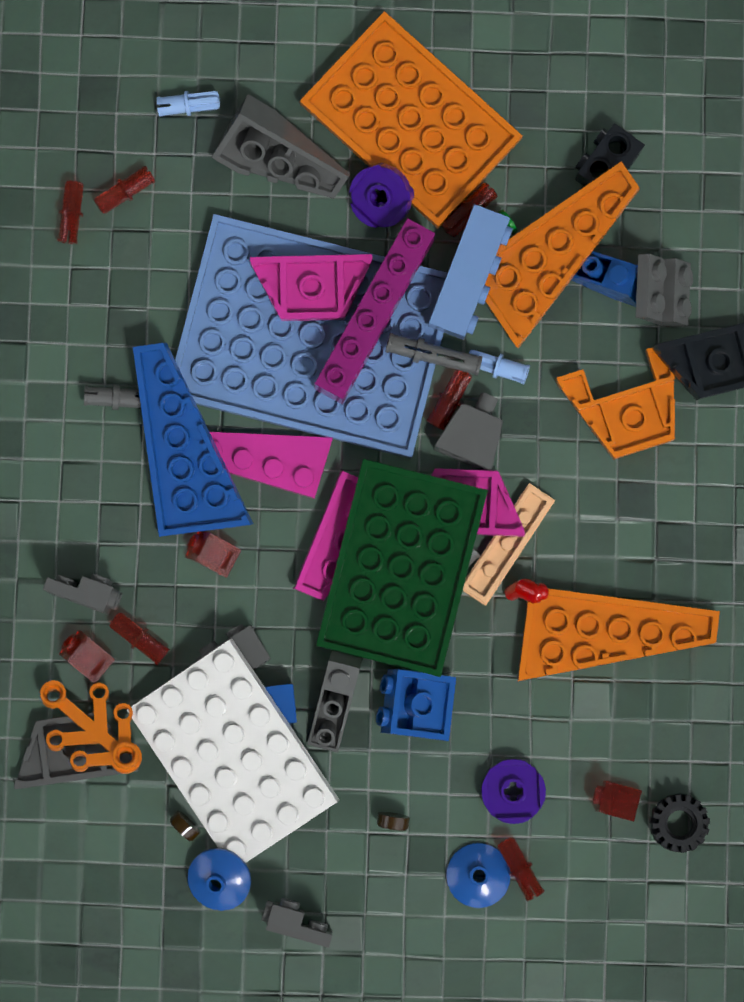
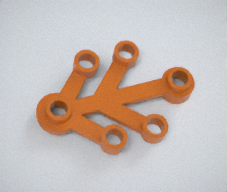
(94, 731)

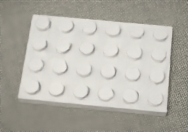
(233, 753)

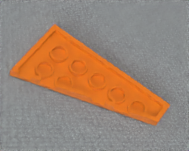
(552, 250)
(595, 630)

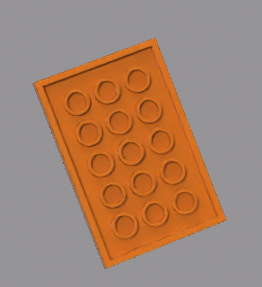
(413, 113)

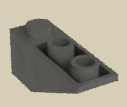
(334, 700)

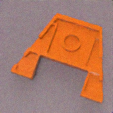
(631, 418)

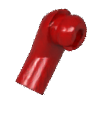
(527, 590)

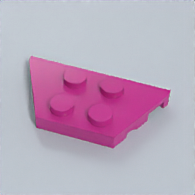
(311, 285)
(499, 513)

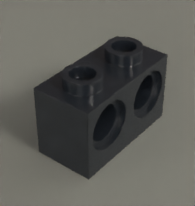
(604, 158)

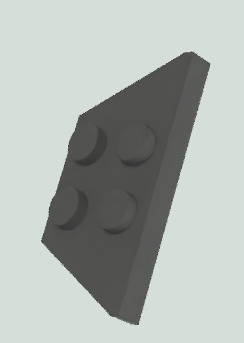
(49, 767)

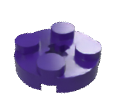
(398, 196)
(526, 804)

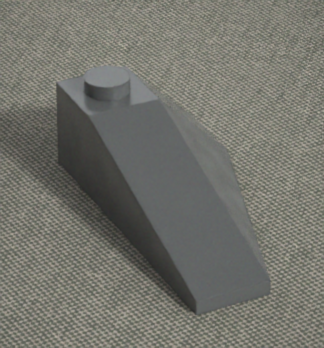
(271, 147)

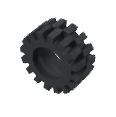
(698, 817)

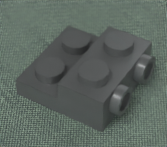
(663, 290)
(92, 593)
(287, 919)

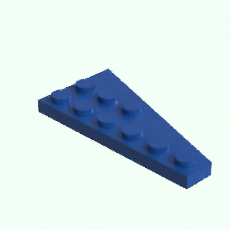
(185, 467)

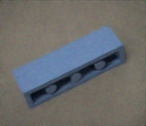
(469, 272)

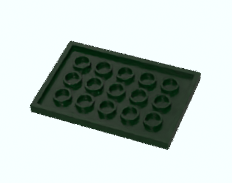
(402, 567)

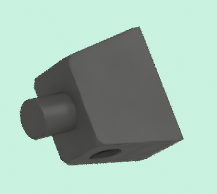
(473, 434)

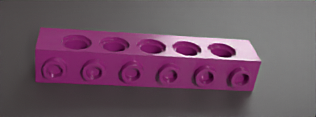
(374, 311)

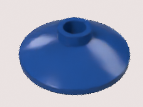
(228, 870)
(461, 870)

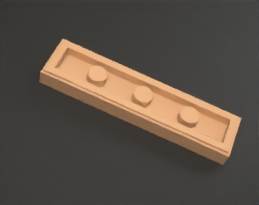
(504, 550)

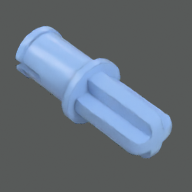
(188, 103)
(503, 367)

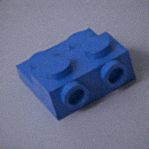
(416, 704)

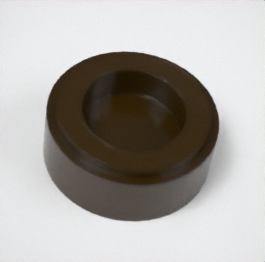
(393, 821)
(184, 826)

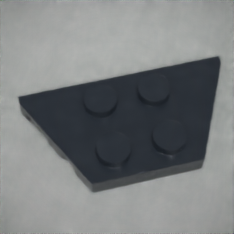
(707, 361)

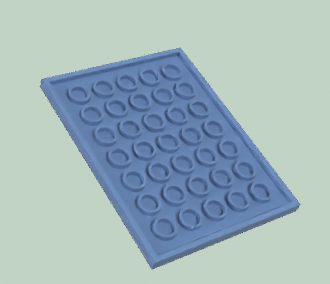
(265, 368)

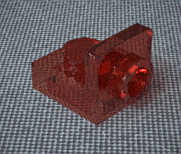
(212, 552)
(86, 656)
(617, 800)

